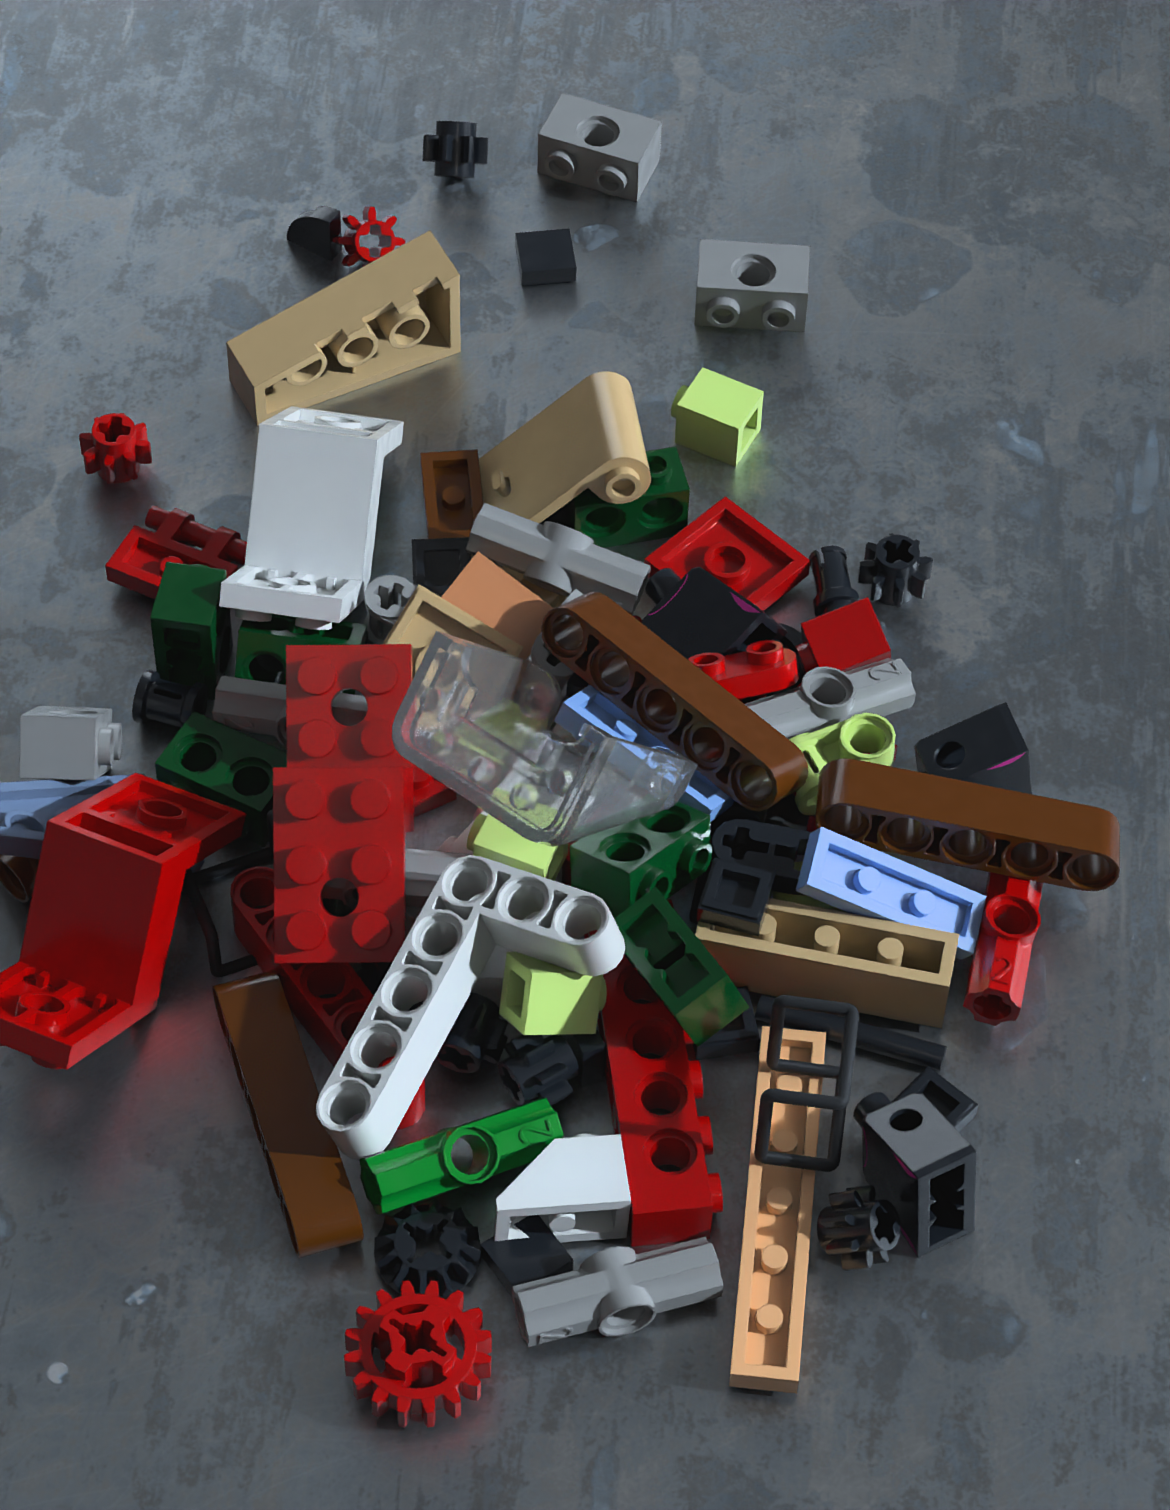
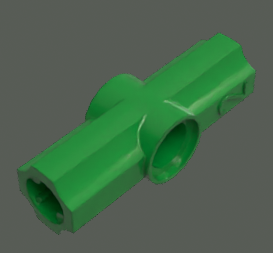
(426, 1165)

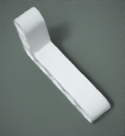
(447, 981)

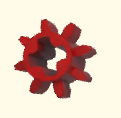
(355, 228)
(115, 448)

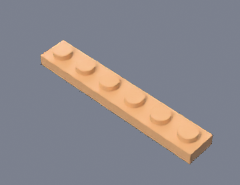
(777, 1228)

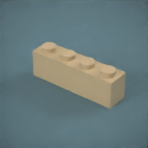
(841, 957)

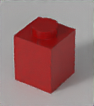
(843, 639)

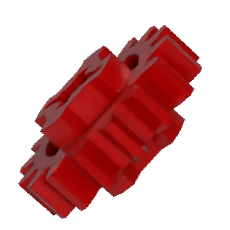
(418, 1354)

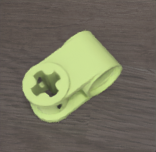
(843, 740)

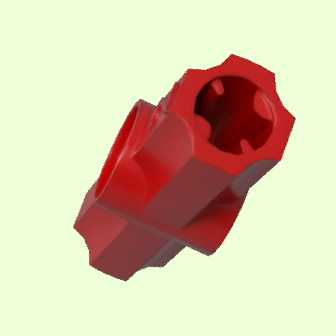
(1003, 949)

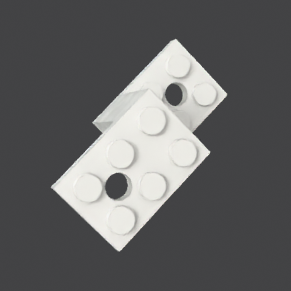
(312, 517)

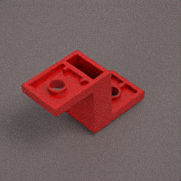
(342, 806)
(105, 915)

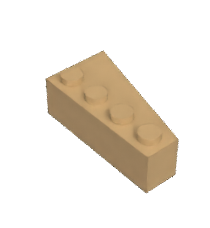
(352, 332)

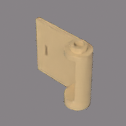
(571, 445)

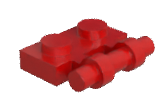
(143, 554)

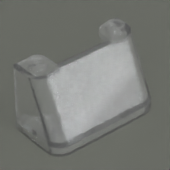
(484, 732)

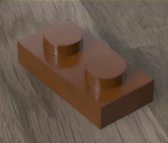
(451, 492)

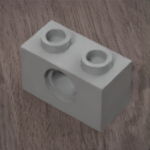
(599, 147)
(752, 285)
(68, 743)

